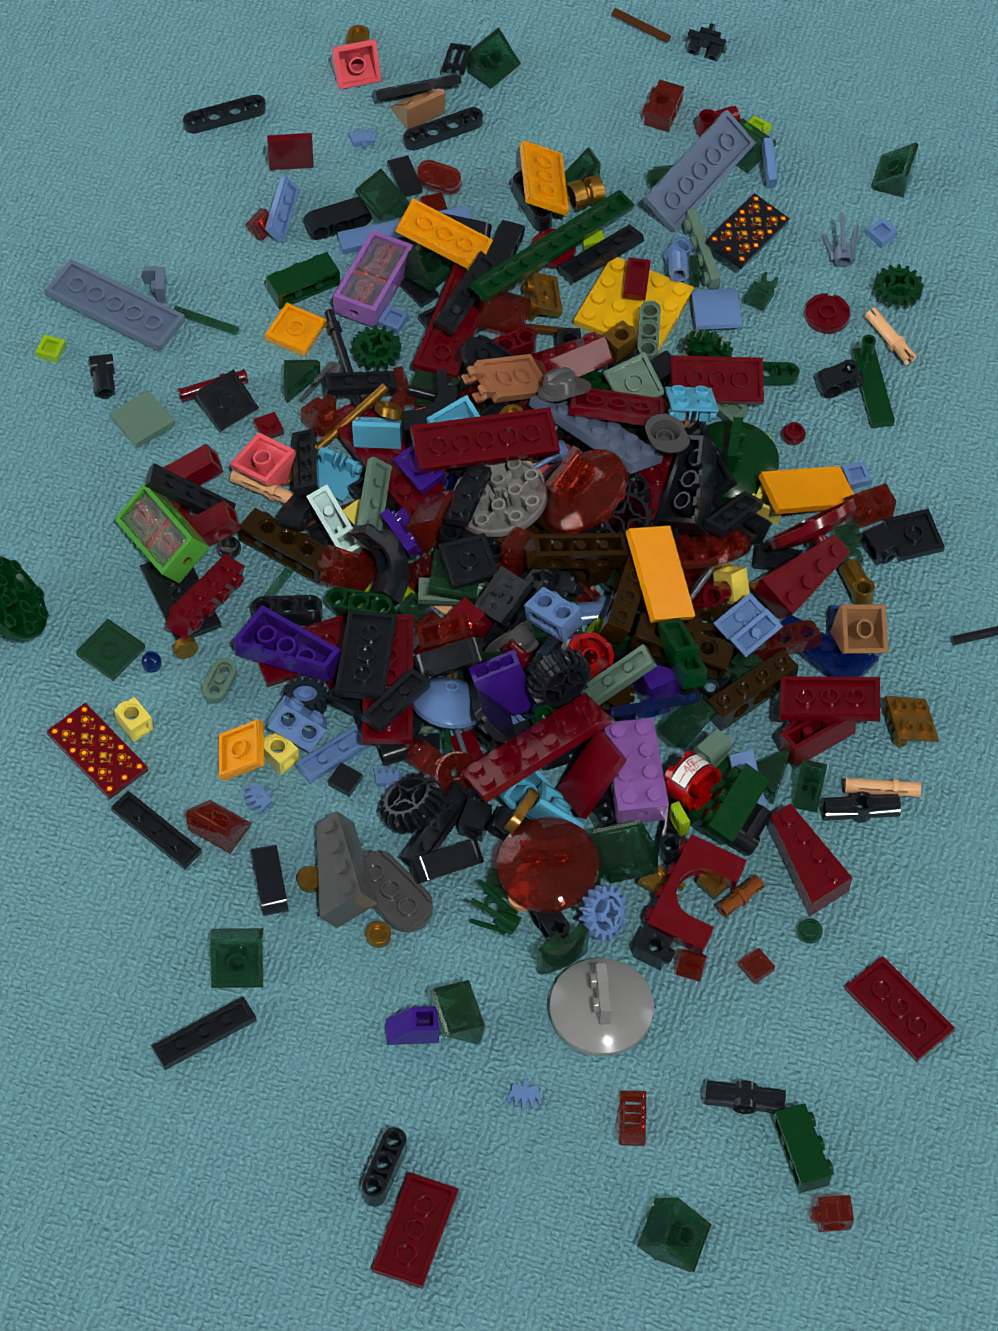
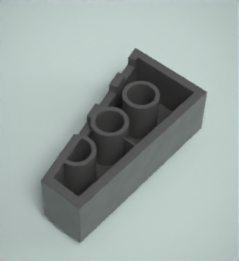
(342, 871)

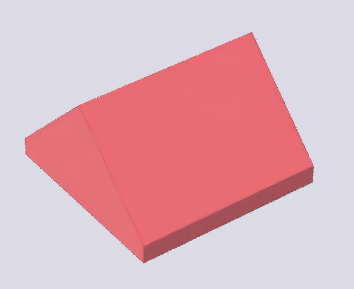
(356, 64)
(265, 460)

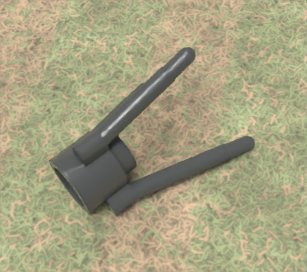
(331, 367)

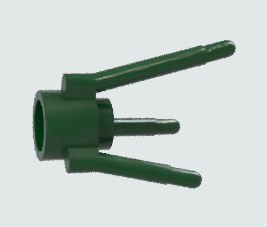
(539, 710)
(507, 921)

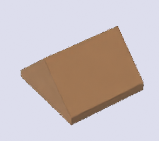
(420, 108)
(861, 629)

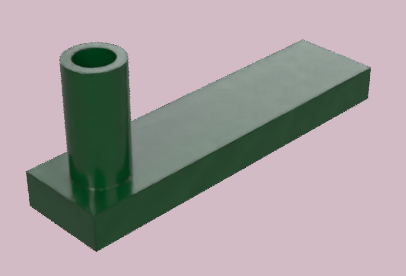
(873, 385)

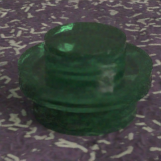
(810, 931)

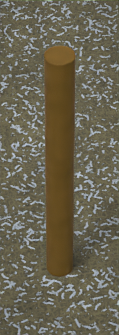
(357, 412)

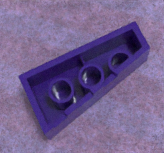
(286, 645)

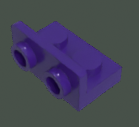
(422, 481)
(398, 525)

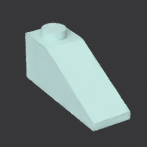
(333, 519)

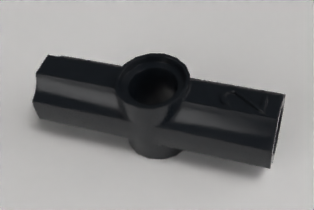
(876, 807)
(744, 1097)

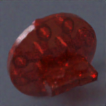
(584, 489)
(710, 551)
(548, 864)

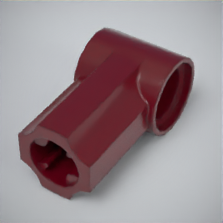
(708, 116)

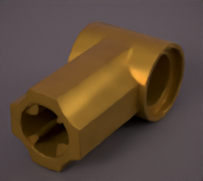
(857, 582)

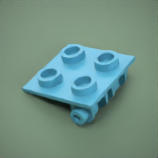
(690, 399)
(338, 472)

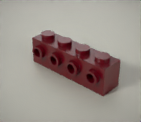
(205, 596)

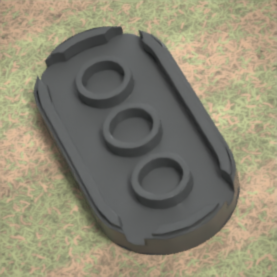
(400, 899)

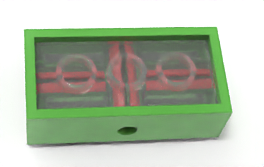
(162, 533)

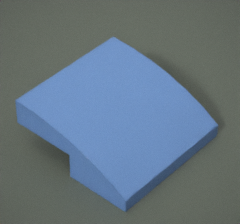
(716, 309)
(747, 625)

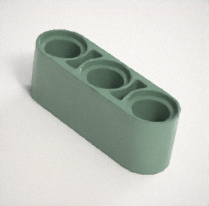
(651, 326)

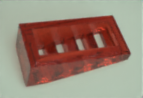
(632, 1133)

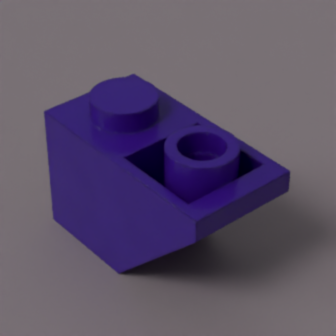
(413, 1026)

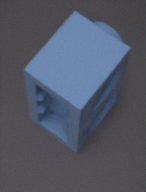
(553, 614)
(293, 728)

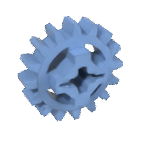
(604, 912)

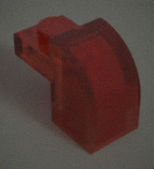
(320, 415)

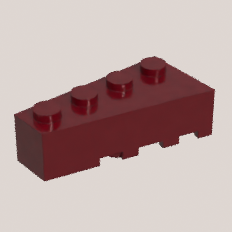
(797, 578)
(808, 860)

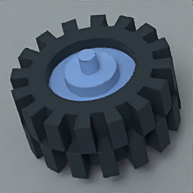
(308, 692)

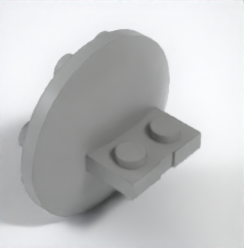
(511, 499)
(601, 1007)

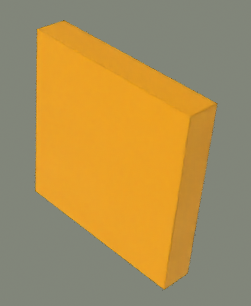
(295, 329)
(241, 749)

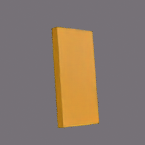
(544, 178)
(442, 234)
(805, 489)
(660, 573)

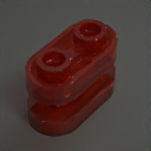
(439, 177)

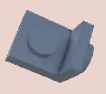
(157, 278)

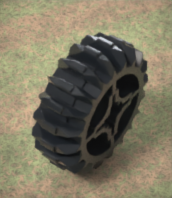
(641, 517)
(559, 678)
(412, 803)

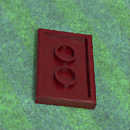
(592, 774)

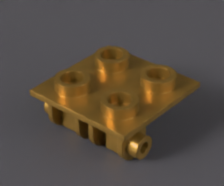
(909, 720)

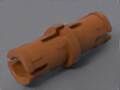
(740, 896)

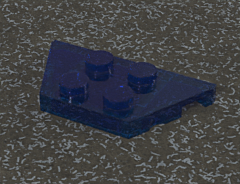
(652, 708)

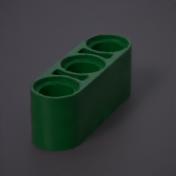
(353, 598)

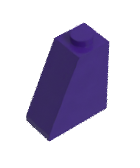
(504, 682)

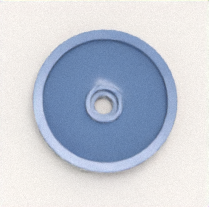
(446, 703)

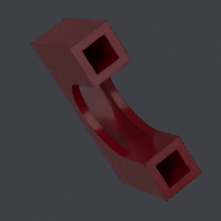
(218, 520)
(696, 859)

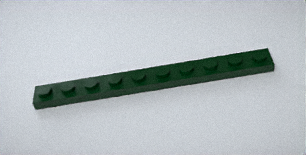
(551, 246)

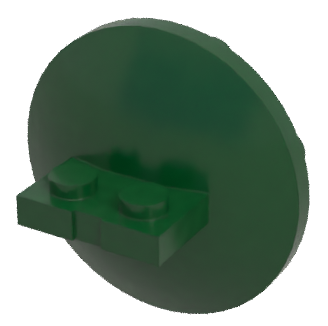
(746, 453)
(20, 601)

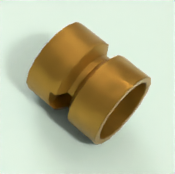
(585, 192)

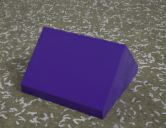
(657, 684)

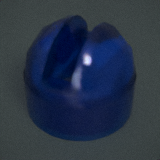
(148, 664)

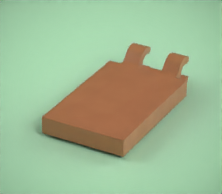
(505, 378)

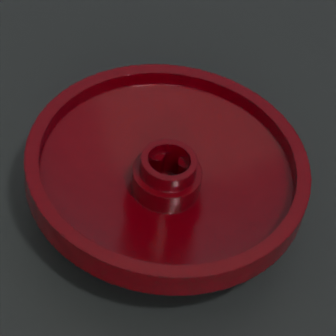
(814, 528)

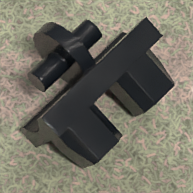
(708, 39)

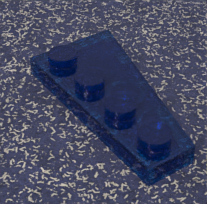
(830, 659)

